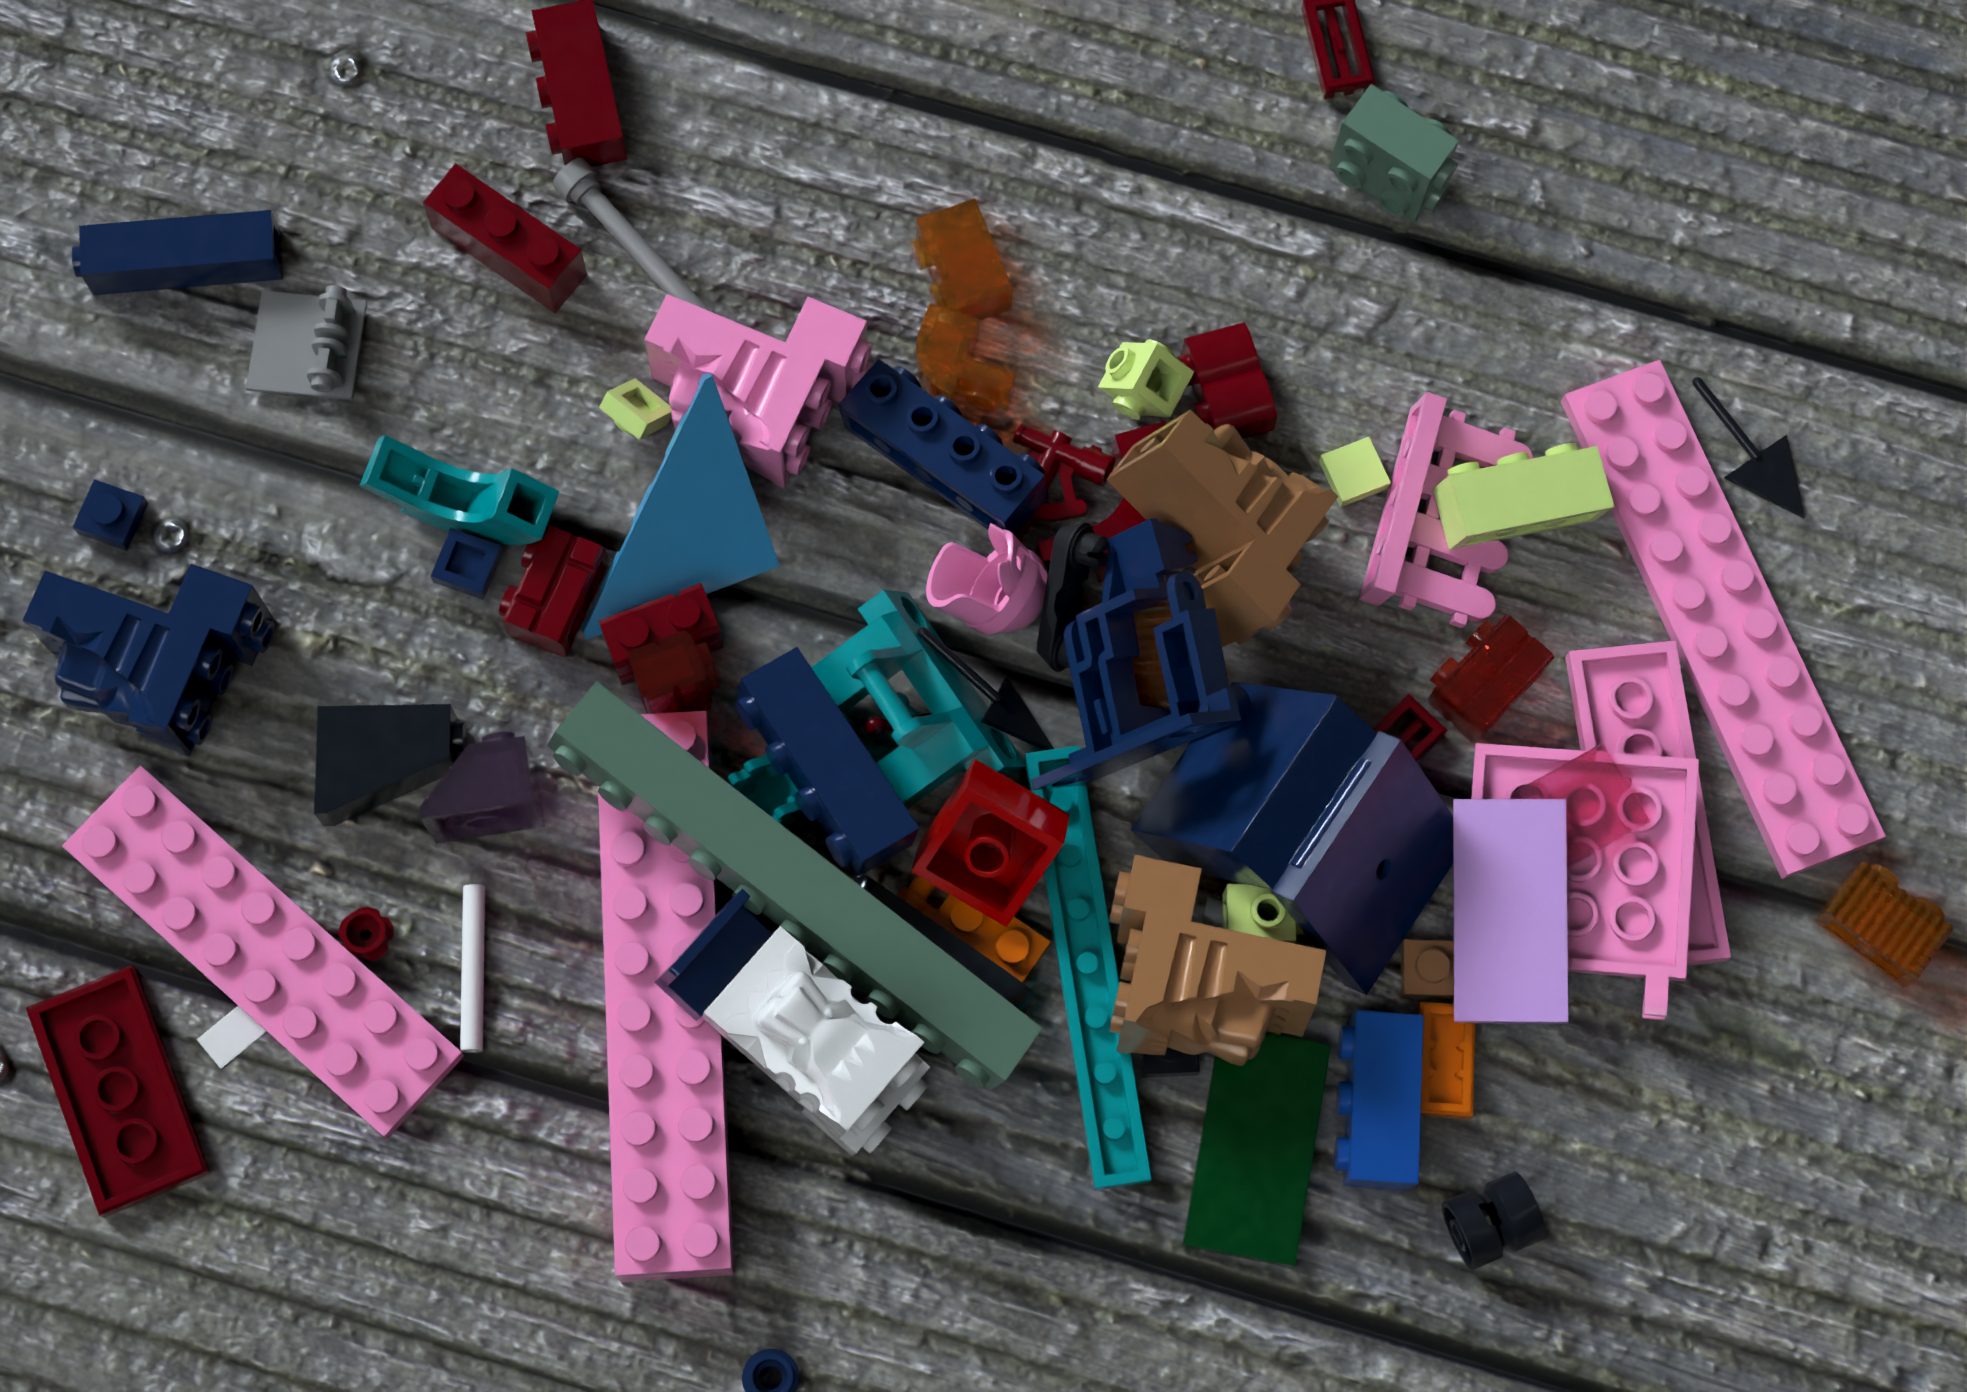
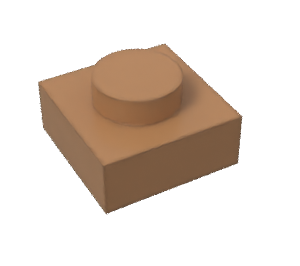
(1427, 969)

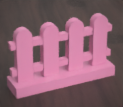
(1405, 527)

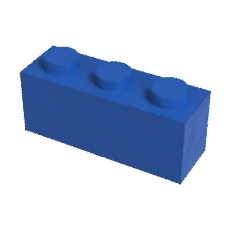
(1380, 1100)

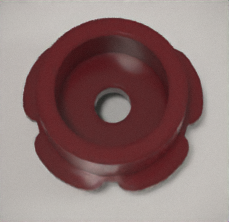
(359, 921)

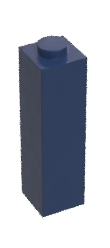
(179, 252)

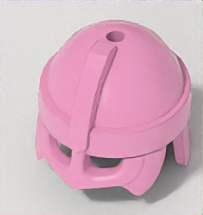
(989, 592)

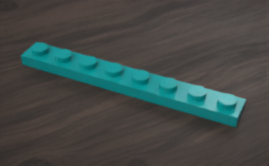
(1090, 988)

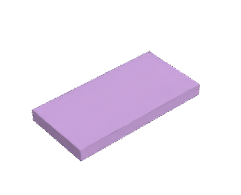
(1510, 911)

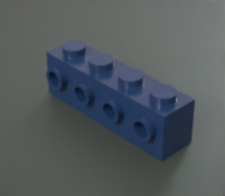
(943, 448)
(825, 762)

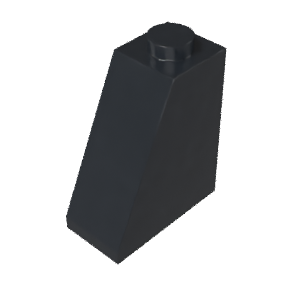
(380, 754)

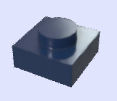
(110, 515)
(467, 563)

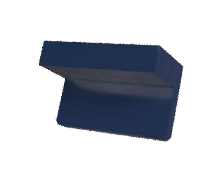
(714, 957)

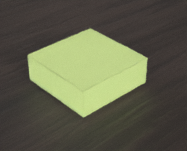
(1354, 471)

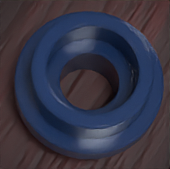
(770, 1359)

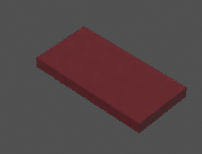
(118, 1091)

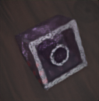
(486, 792)

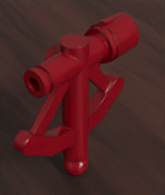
(1057, 454)

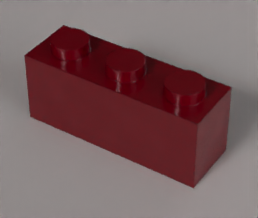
(576, 84)
(505, 238)

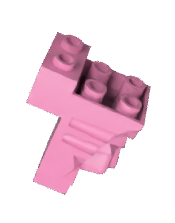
(766, 385)

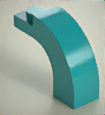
(490, 506)

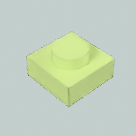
(636, 409)

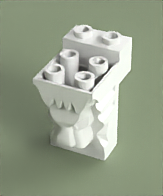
(820, 1043)

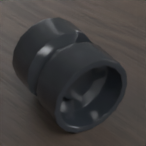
(1512, 1212)

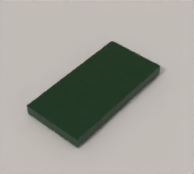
(1257, 1152)

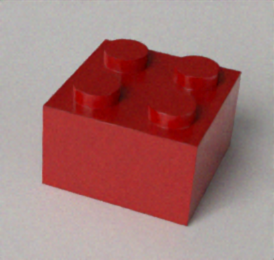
(991, 843)

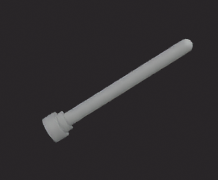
(579, 184)

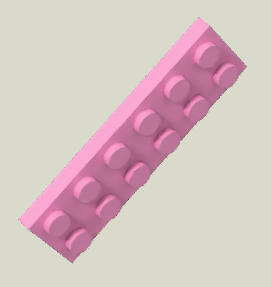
(1638, 706)

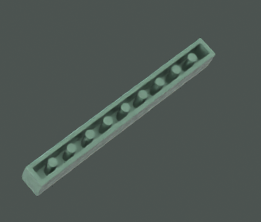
(793, 887)

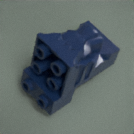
(149, 663)

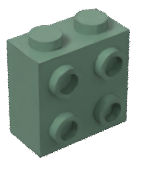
(1394, 154)

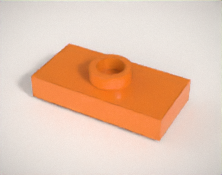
(1446, 1063)

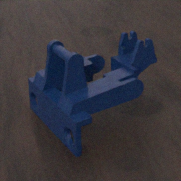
(1105, 642)

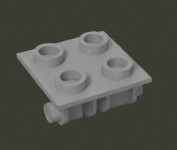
(307, 344)

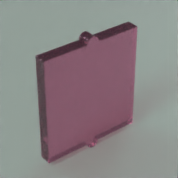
(1597, 802)

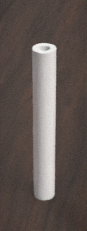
(472, 968)

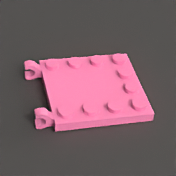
(1634, 895)

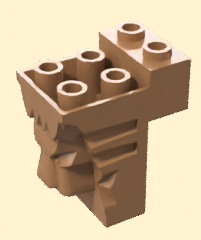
(1237, 508)
(1201, 982)

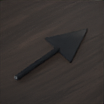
(1767, 472)
(1006, 710)

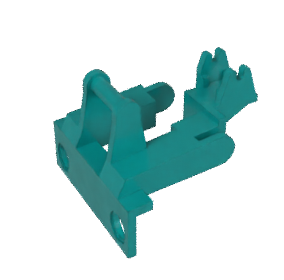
(930, 745)

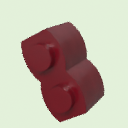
(1229, 381)

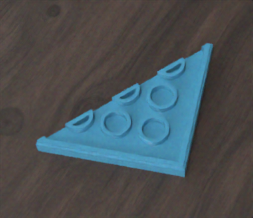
(693, 520)

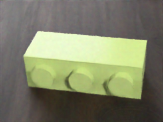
(1522, 495)

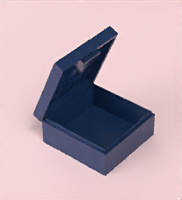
(1310, 808)

